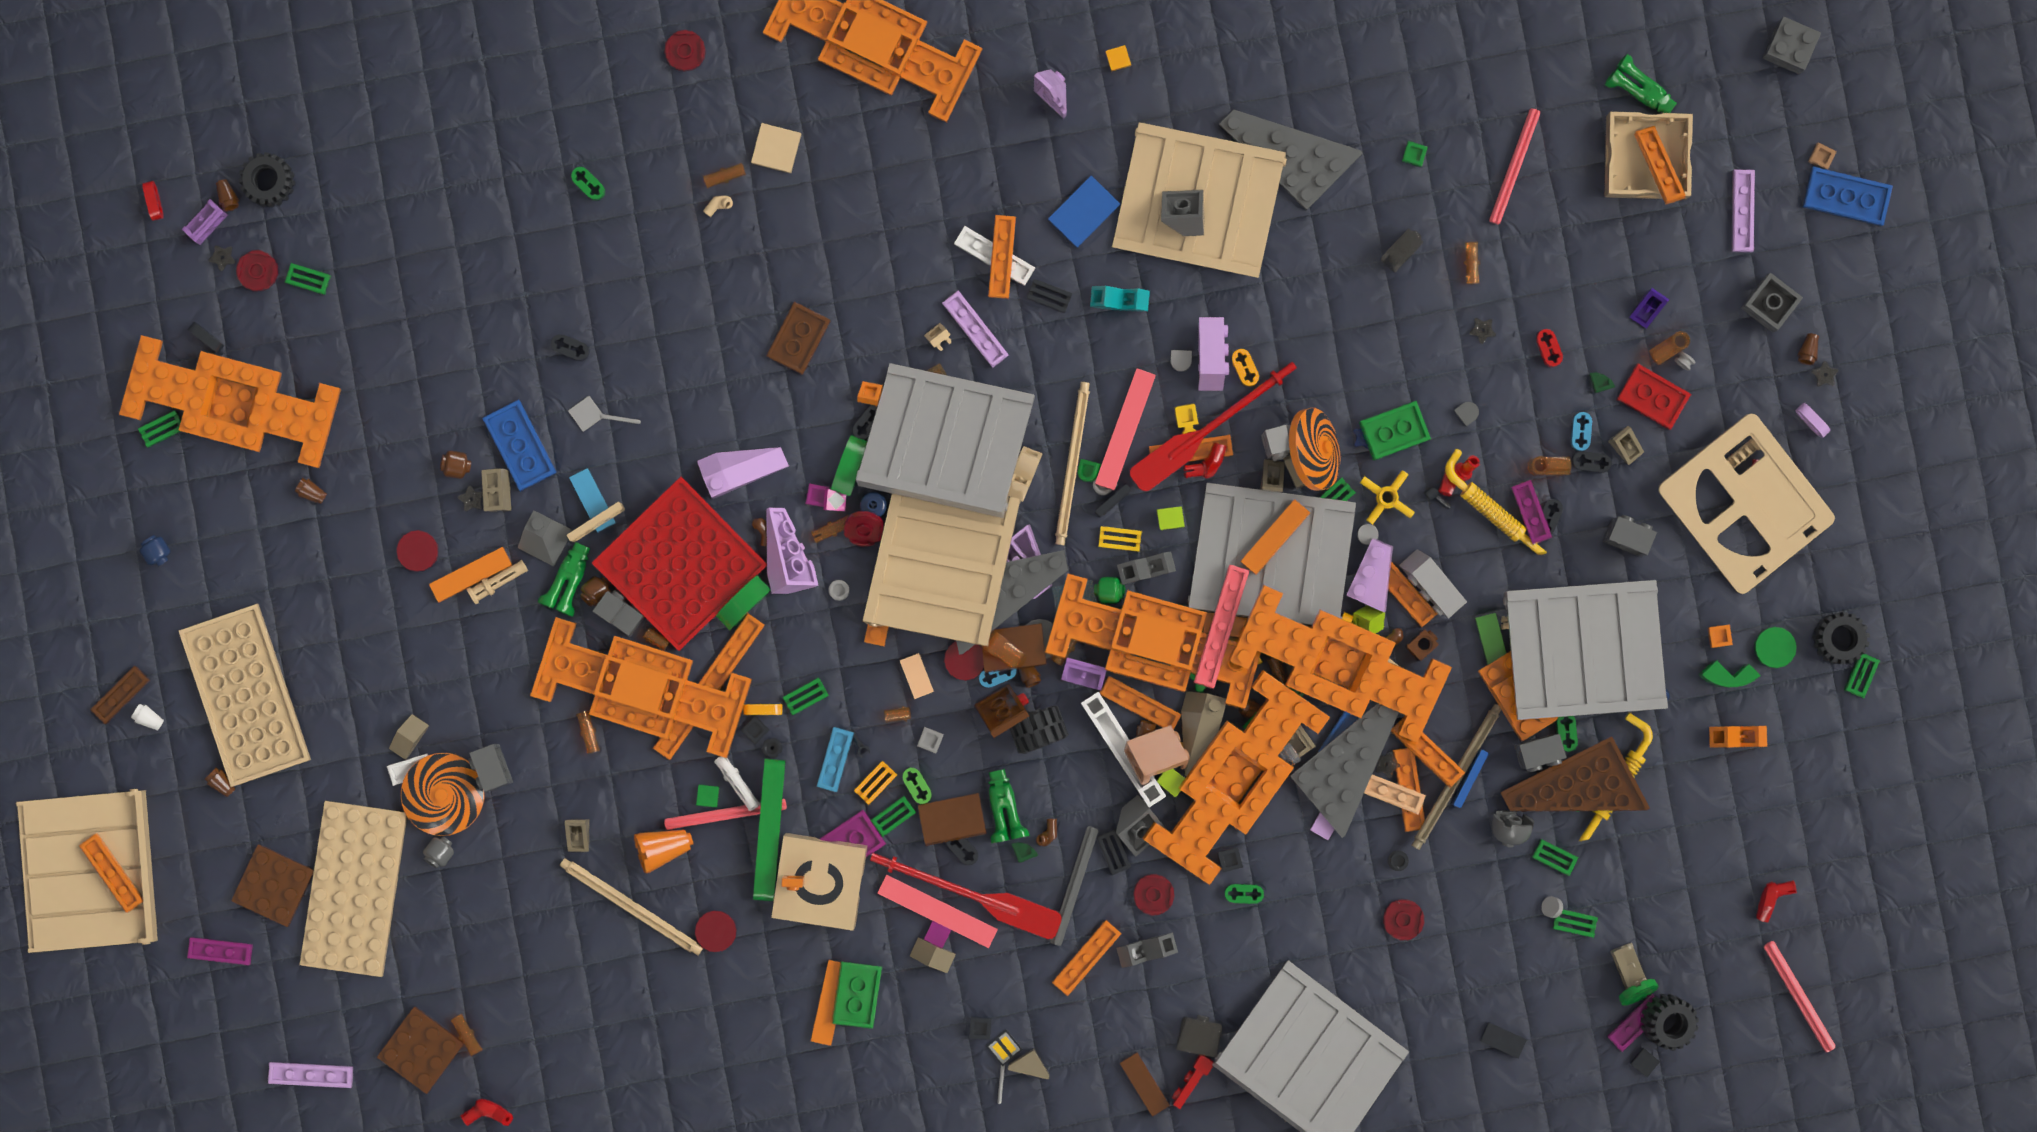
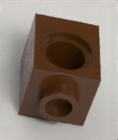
(1413, 646)

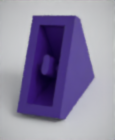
(1648, 307)

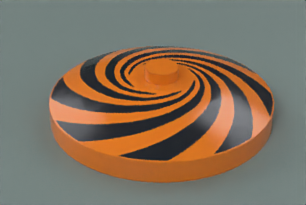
(1314, 449)
(442, 794)

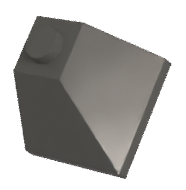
(1184, 211)
(544, 538)
(1134, 823)

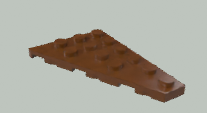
(1585, 782)

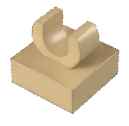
(937, 335)

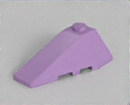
(1052, 90)
(735, 469)
(786, 562)

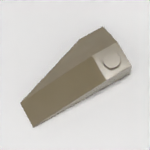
(1200, 723)

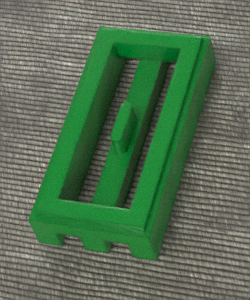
(324, 284)
(148, 426)
(1346, 487)
(1869, 678)
(790, 704)
(879, 826)
(1539, 850)
(1592, 926)

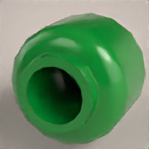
(1109, 590)

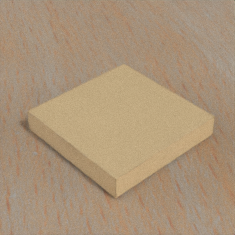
(776, 148)

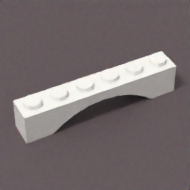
(1116, 740)

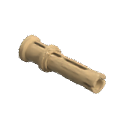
(488, 587)

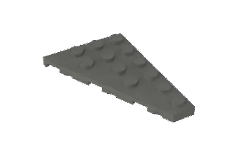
(1311, 160)
(1021, 583)
(1342, 769)

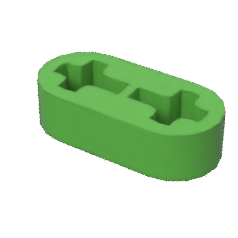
(912, 788)

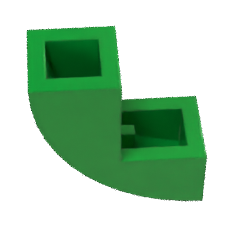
(849, 465)
(743, 602)
(1719, 676)

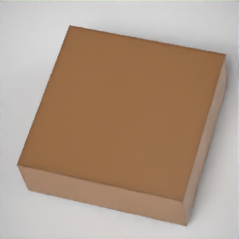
(1822, 156)

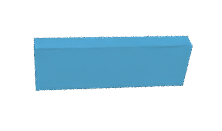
(590, 496)
(835, 759)

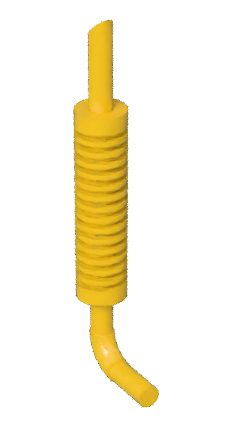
(1489, 508)
(1633, 761)

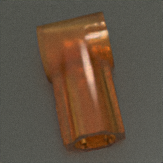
(1668, 348)
(1551, 466)
(1002, 649)

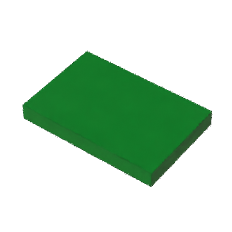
(1394, 430)
(856, 994)

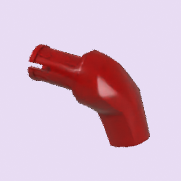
(1209, 465)
(1464, 472)
(1769, 897)
(489, 1109)

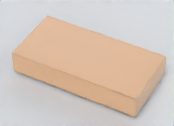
(916, 676)

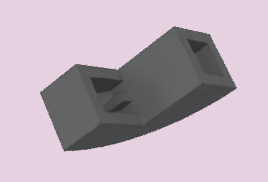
(1146, 568)
(1147, 949)

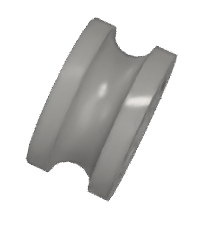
(1685, 361)

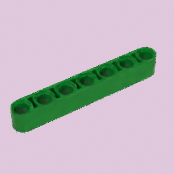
(769, 830)

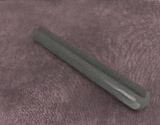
(1075, 883)

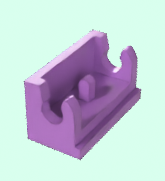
(205, 222)
(1083, 674)

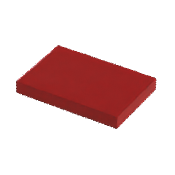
(1653, 396)

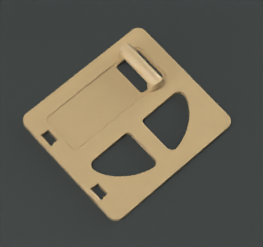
(1768, 493)

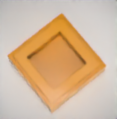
(1118, 58)

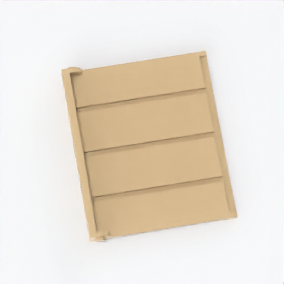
(1238, 198)
(940, 569)
(63, 891)

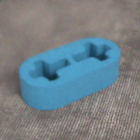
(1586, 432)
(995, 681)

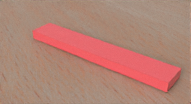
(1125, 429)
(1221, 626)
(937, 911)

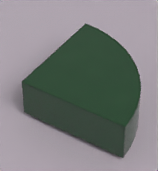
(1600, 382)
(1023, 851)

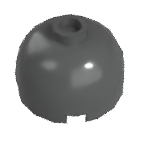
(1511, 829)

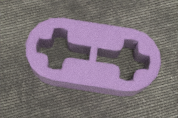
(1812, 420)

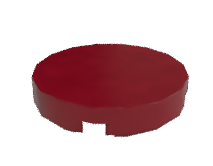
(685, 50)
(257, 270)
(863, 528)
(417, 550)
(965, 665)
(1153, 894)
(1403, 919)
(715, 931)

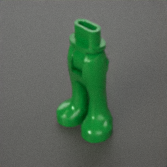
(1651, 92)
(571, 569)
(1003, 797)

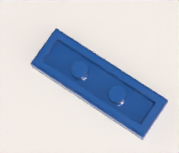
(1469, 778)

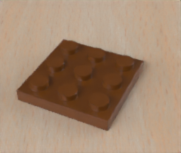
(273, 885)
(420, 1050)

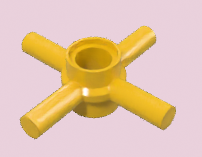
(1391, 489)

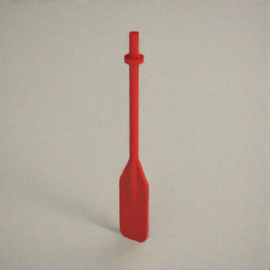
(1182, 447)
(1002, 906)

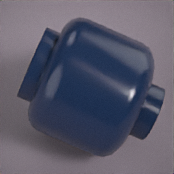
(880, 501)
(155, 550)

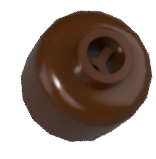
(455, 464)
(594, 590)

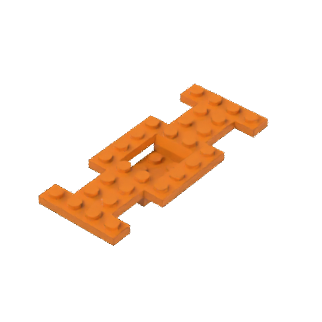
(884, 37)
(229, 409)
(1145, 629)
(1344, 656)
(637, 694)
(1227, 773)

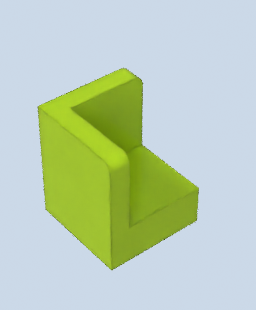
(1170, 518)
(1369, 619)
(1171, 781)

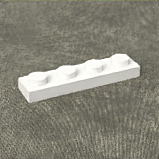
(982, 249)

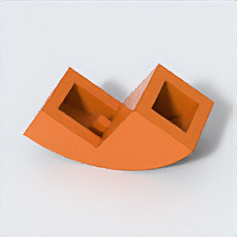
(1738, 736)

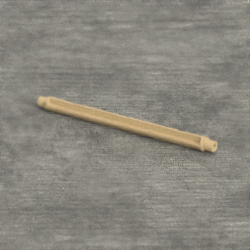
(1072, 463)
(631, 907)

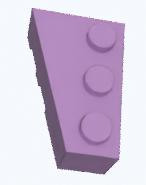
(1212, 353)
(1024, 546)
(1372, 577)

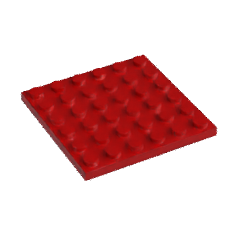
(679, 563)

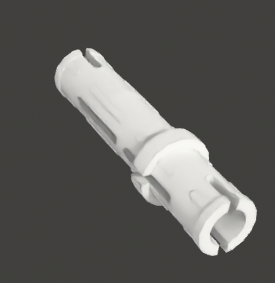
(740, 787)

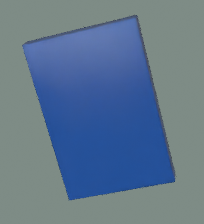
(1084, 211)

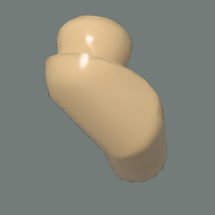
(718, 202)

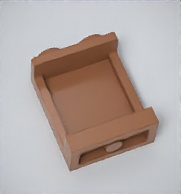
(1156, 753)

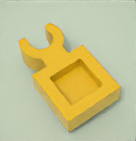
(1186, 417)

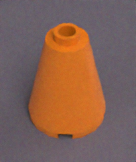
(661, 847)

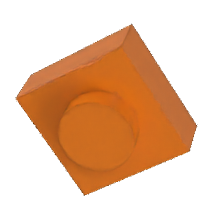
(870, 393)
(876, 635)
(1720, 636)
(793, 882)

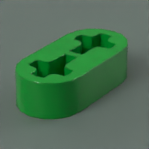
(585, 187)
(1572, 732)
(1244, 888)

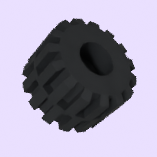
(1039, 730)

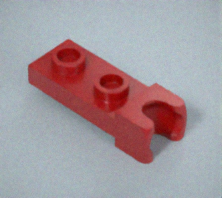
(1202, 1066)

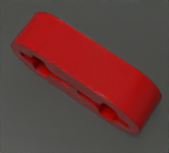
(152, 200)
(1544, 349)

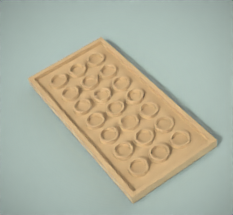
(244, 695)
(353, 888)

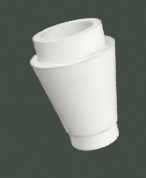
(145, 716)

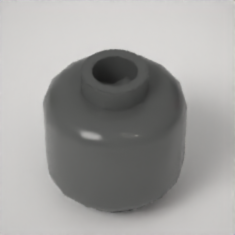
(438, 852)

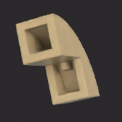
(1024, 472)

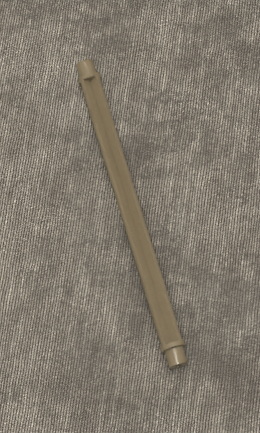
(1464, 764)

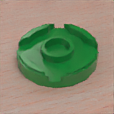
(1775, 647)
(1635, 994)

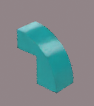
(1119, 299)

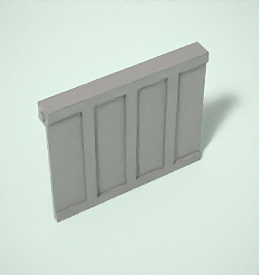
(945, 440)
(1305, 569)
(1586, 649)
(1310, 1056)

